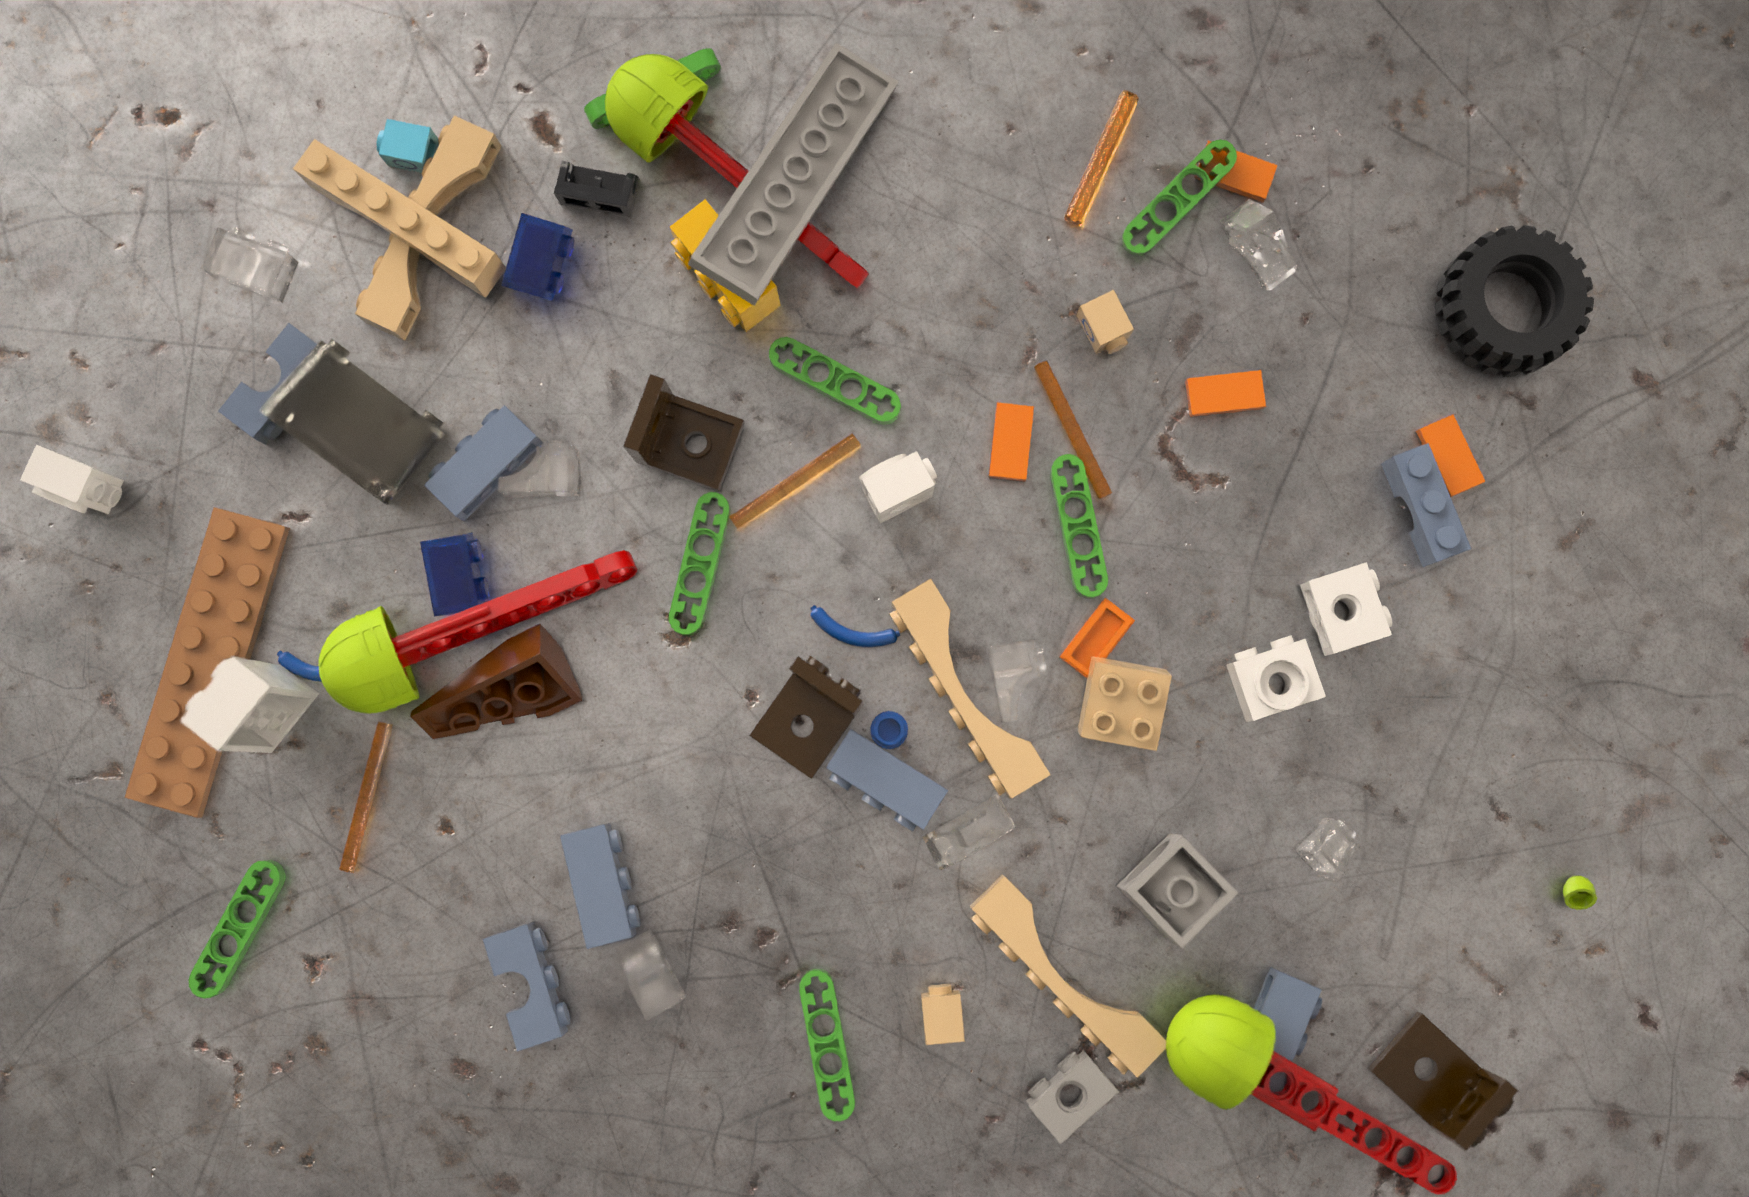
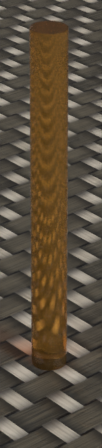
(1073, 429)
(794, 481)
(365, 797)

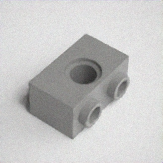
(1062, 1117)

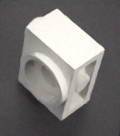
(71, 482)
(898, 484)
(1366, 618)
(1287, 659)

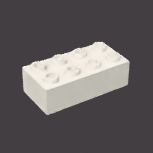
(248, 706)

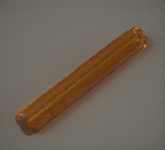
(1101, 158)

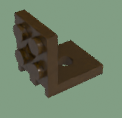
(665, 424)
(811, 694)
(1458, 1094)

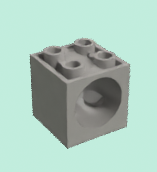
(1177, 889)

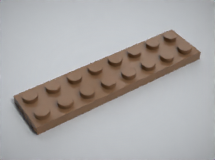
(215, 623)

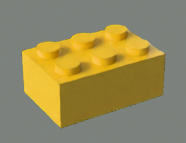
(687, 236)

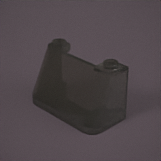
(353, 421)

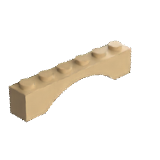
(460, 161)
(413, 224)
(1011, 759)
(1124, 1032)

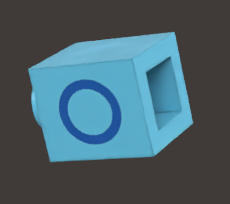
(406, 145)

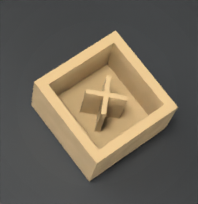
(1124, 703)

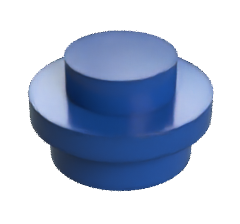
(889, 730)

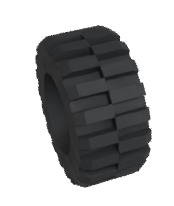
(1551, 273)

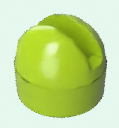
(1579, 893)

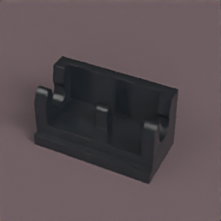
(596, 189)

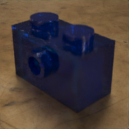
(538, 257)
(454, 573)

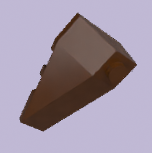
(512, 681)

